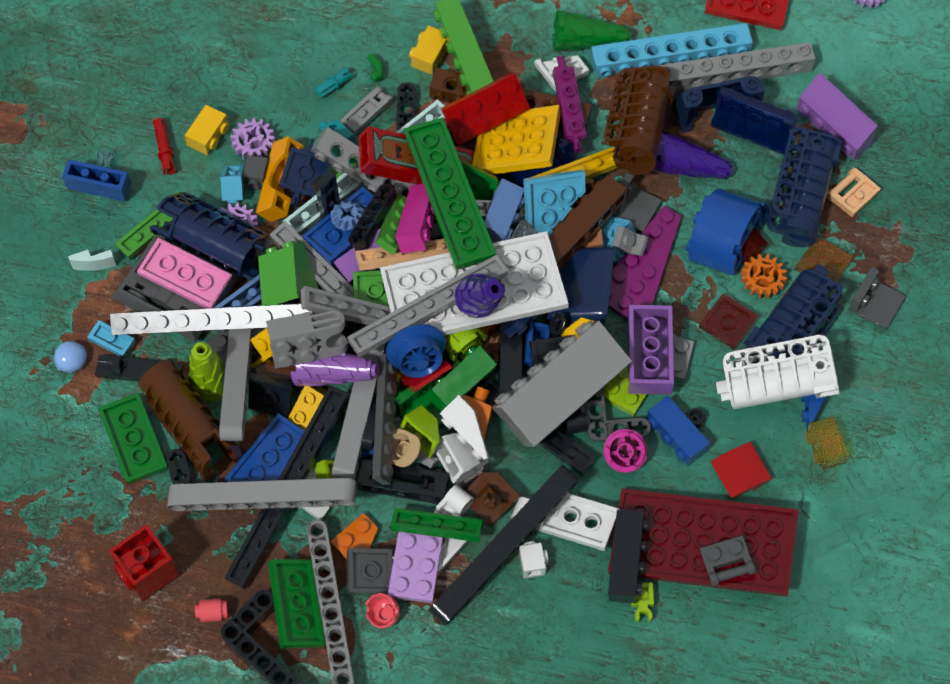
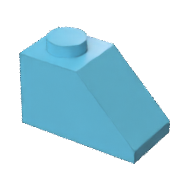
(232, 183)

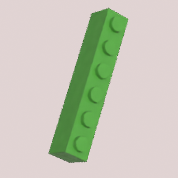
(462, 45)

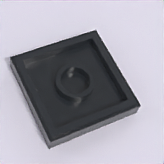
(270, 395)

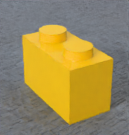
(428, 51)
(207, 130)

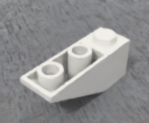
(466, 423)

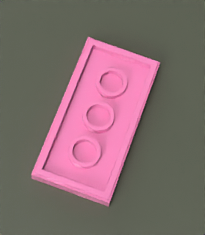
(184, 274)

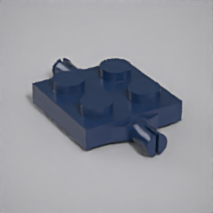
(300, 171)

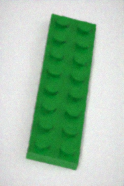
(449, 193)

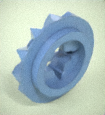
(347, 222)

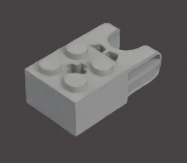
(306, 337)

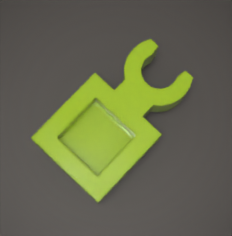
(644, 601)

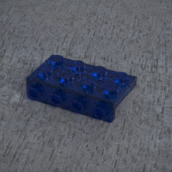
(753, 120)

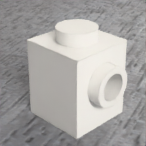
(533, 559)

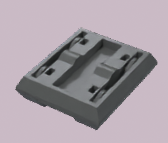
(162, 298)

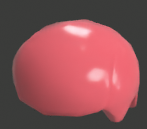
(382, 610)

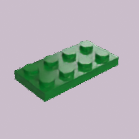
(133, 438)
(296, 603)

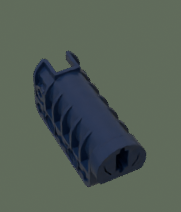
(806, 186)

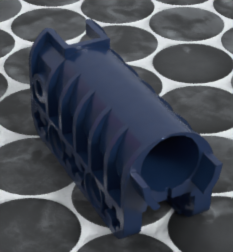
(211, 233)
(800, 312)

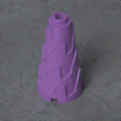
(334, 370)

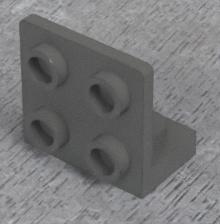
(638, 206)
(876, 301)

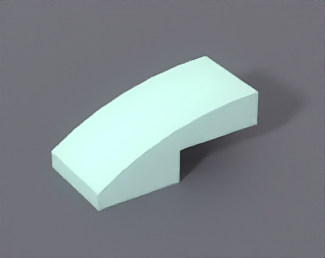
(85, 262)

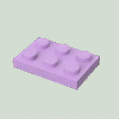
(415, 567)

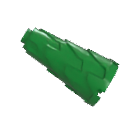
(580, 32)

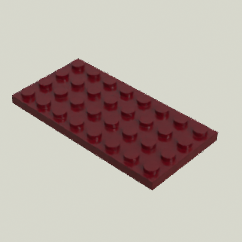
(688, 523)

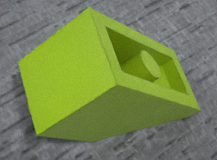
(425, 427)

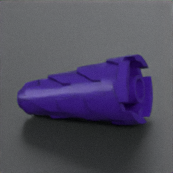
(687, 159)
(478, 295)

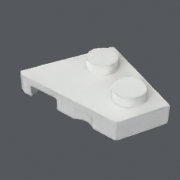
(546, 68)

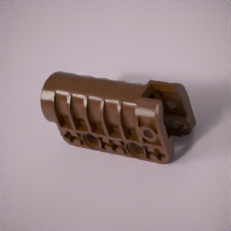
(640, 117)
(185, 416)

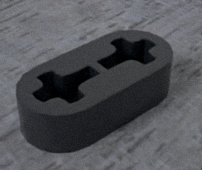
(184, 468)

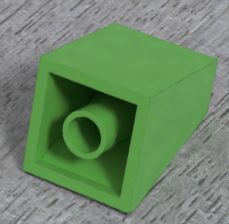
(285, 273)

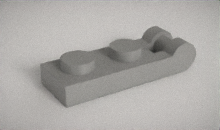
(367, 110)

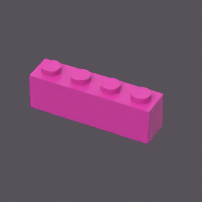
(416, 221)

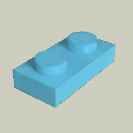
(116, 344)

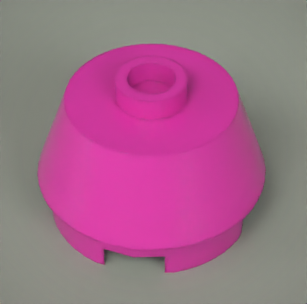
(625, 450)

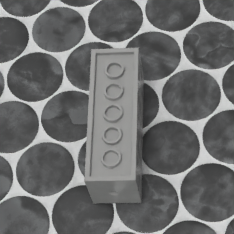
(561, 383)

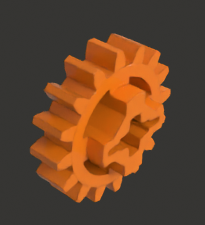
(763, 276)

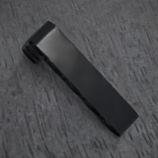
(244, 639)

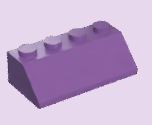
(837, 116)

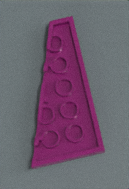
(638, 277)

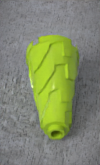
(459, 343)
(206, 372)

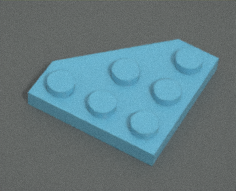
(551, 197)

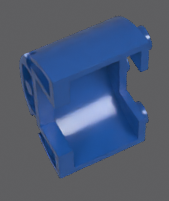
(723, 229)

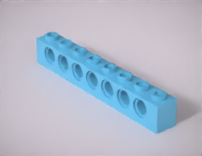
(661, 45)

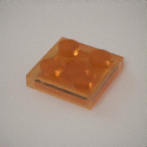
(828, 256)

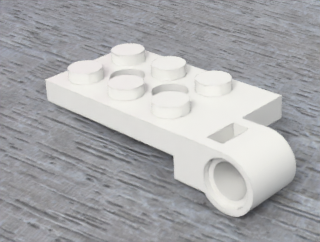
(456, 504)
(576, 530)

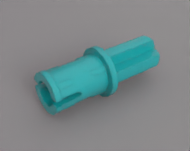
(333, 82)

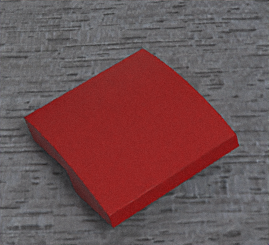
(416, 383)
(741, 470)

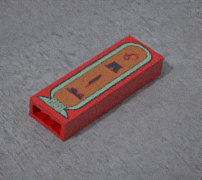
(389, 156)

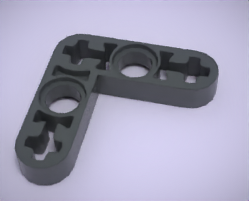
(607, 425)

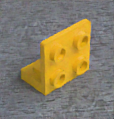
(307, 405)

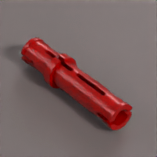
(165, 152)

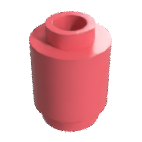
(211, 610)

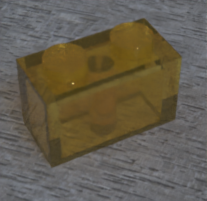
(827, 443)

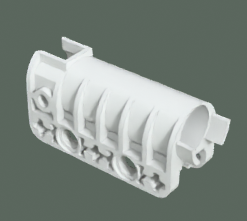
(780, 377)

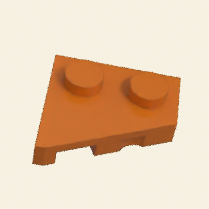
(357, 535)

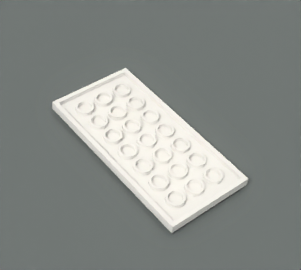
(530, 286)

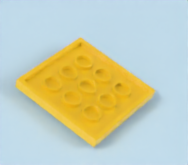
(520, 142)

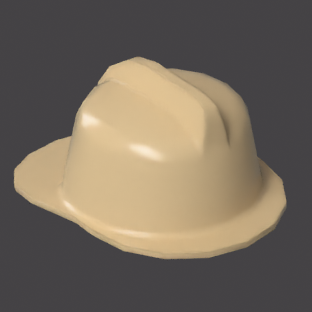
(405, 448)

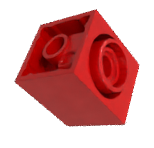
(143, 563)

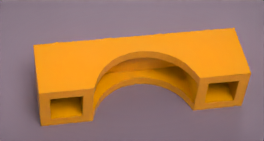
(273, 202)

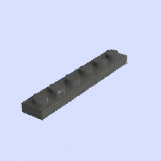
(384, 421)

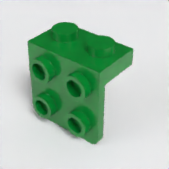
(408, 401)

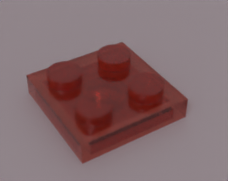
(728, 321)

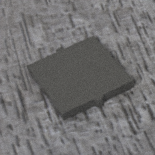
(468, 478)

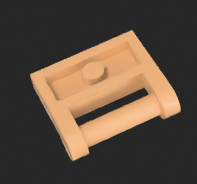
(856, 197)

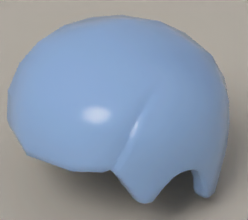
(70, 357)

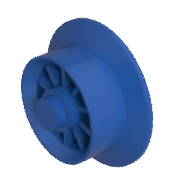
(417, 350)

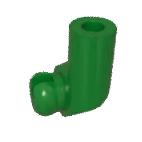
(377, 64)

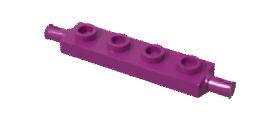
(569, 103)

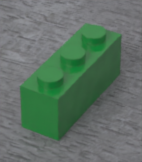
(465, 375)

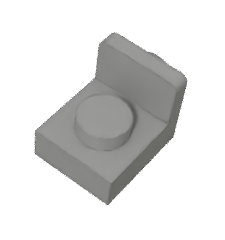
(629, 242)

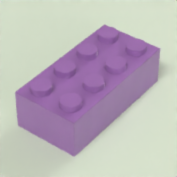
(650, 349)

